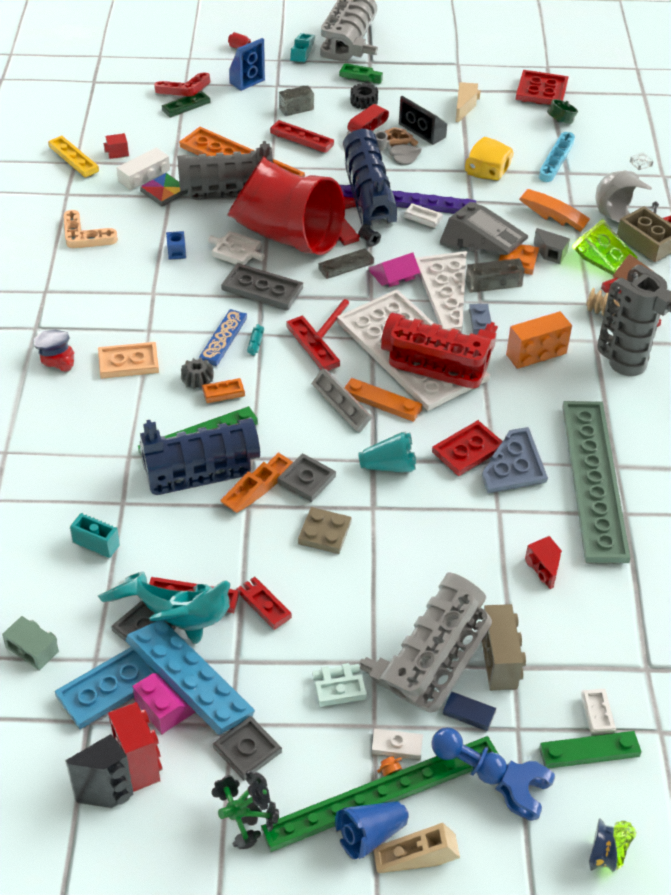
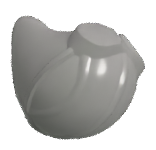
(616, 193)

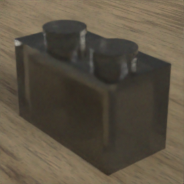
(296, 100)

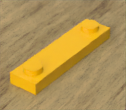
(73, 156)

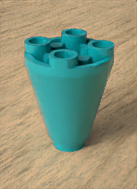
(390, 455)

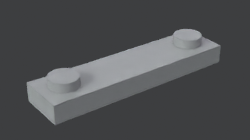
(341, 400)

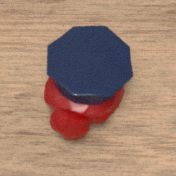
(54, 349)

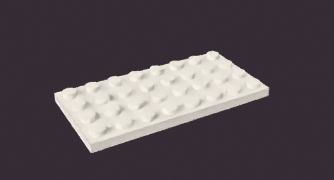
(366, 327)

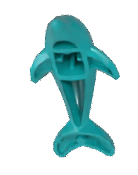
(182, 609)

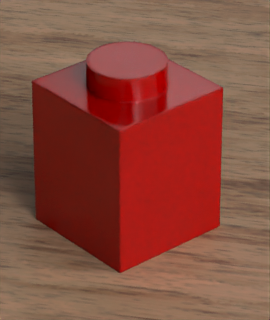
(116, 146)

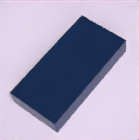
(469, 711)

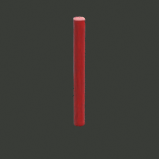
(331, 320)

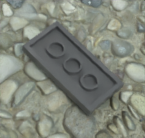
(262, 286)

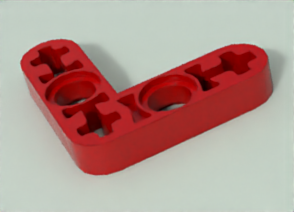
(189, 88)

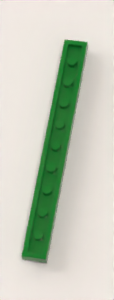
(383, 790)

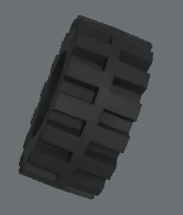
(363, 95)

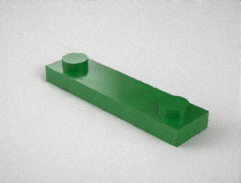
(590, 749)

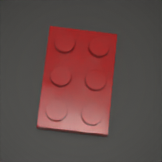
(467, 448)

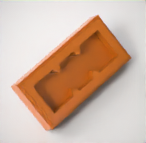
(223, 390)

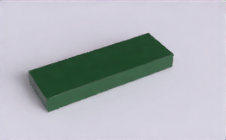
(185, 104)

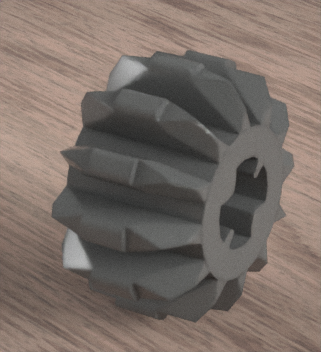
(197, 373)

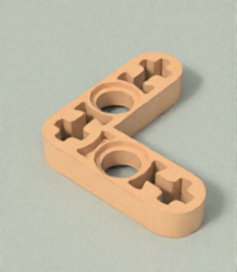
(103, 236)

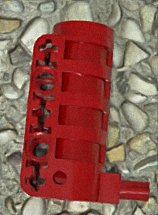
(438, 349)

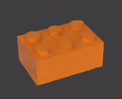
(538, 339)

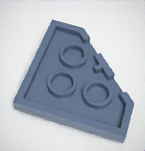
(514, 463)

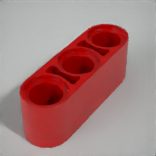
(369, 118)

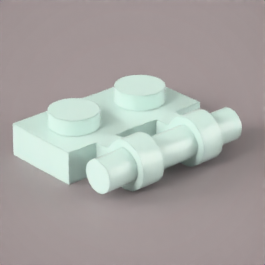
(339, 690)

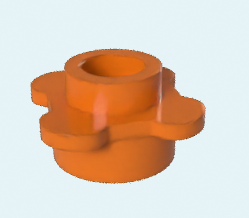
(390, 765)

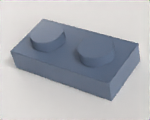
(479, 316)

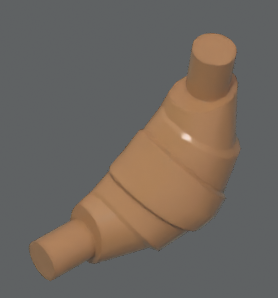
(400, 136)

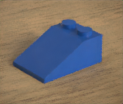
(248, 65)

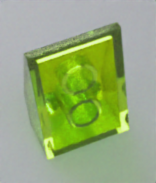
(602, 248)

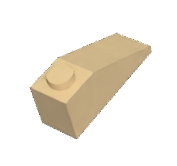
(467, 98)
(418, 850)

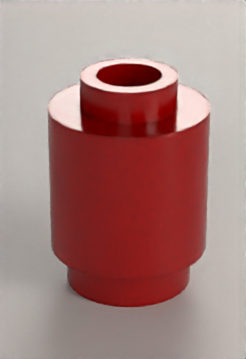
(238, 40)

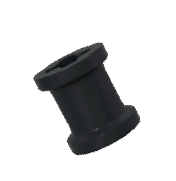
(371, 236)

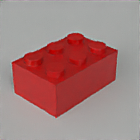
(138, 742)

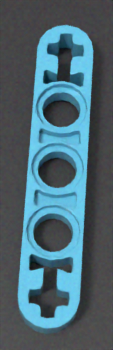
(560, 149)

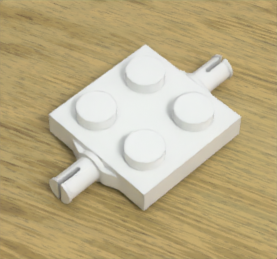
(236, 248)

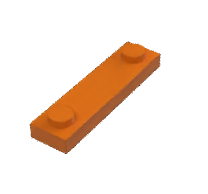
(384, 399)

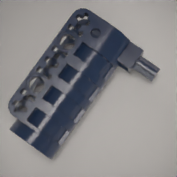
(368, 178)
(197, 455)

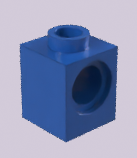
(176, 245)

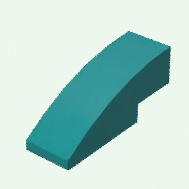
(302, 47)

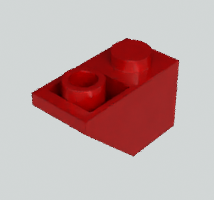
(544, 559)

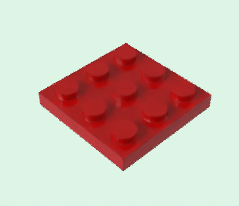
(541, 87)

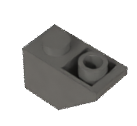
(551, 245)

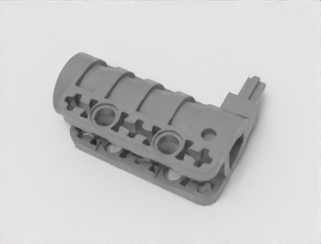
(345, 30)
(434, 645)

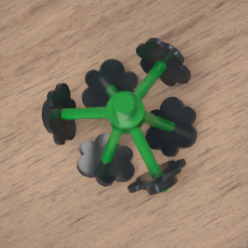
(246, 809)

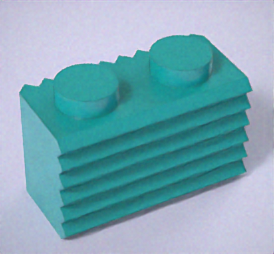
(95, 535)

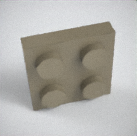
(324, 530)

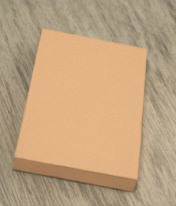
(128, 360)

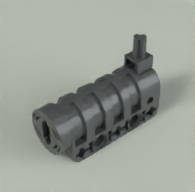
(220, 174)
(636, 320)

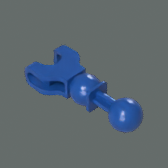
(492, 769)

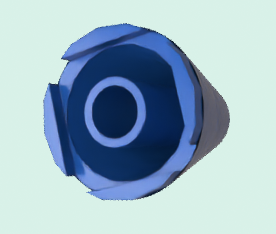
(369, 826)

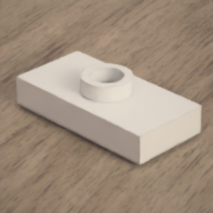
(423, 215)
(598, 712)
(397, 744)

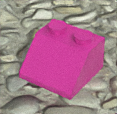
(395, 269)
(161, 703)

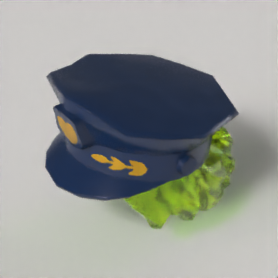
(611, 844)

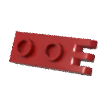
(264, 603)

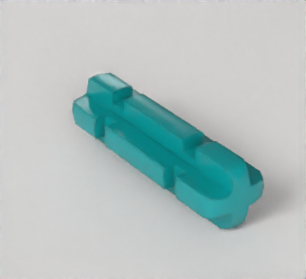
(255, 339)

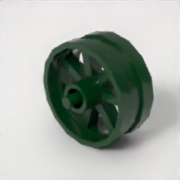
(562, 111)

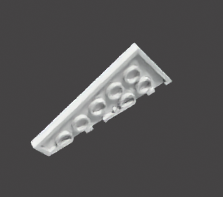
(445, 286)

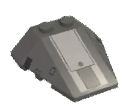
(481, 228)

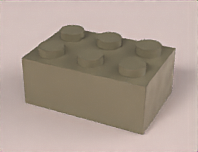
(646, 233)
(502, 648)

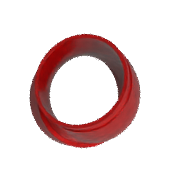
(291, 208)

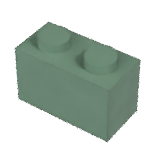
(31, 642)

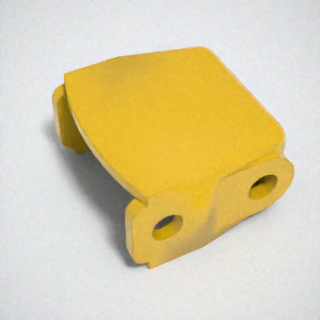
(490, 159)

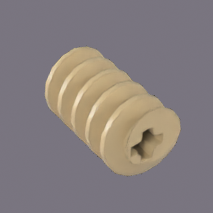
(598, 302)

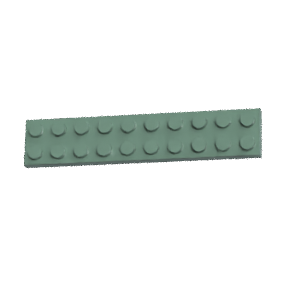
(595, 483)

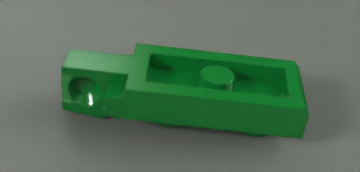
(360, 73)

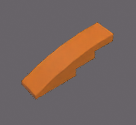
(558, 210)
(256, 484)

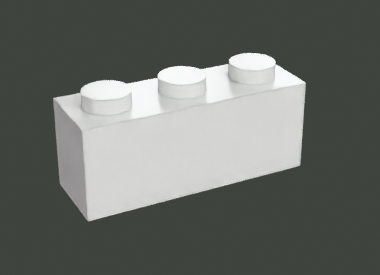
(143, 168)

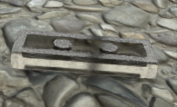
(346, 263)

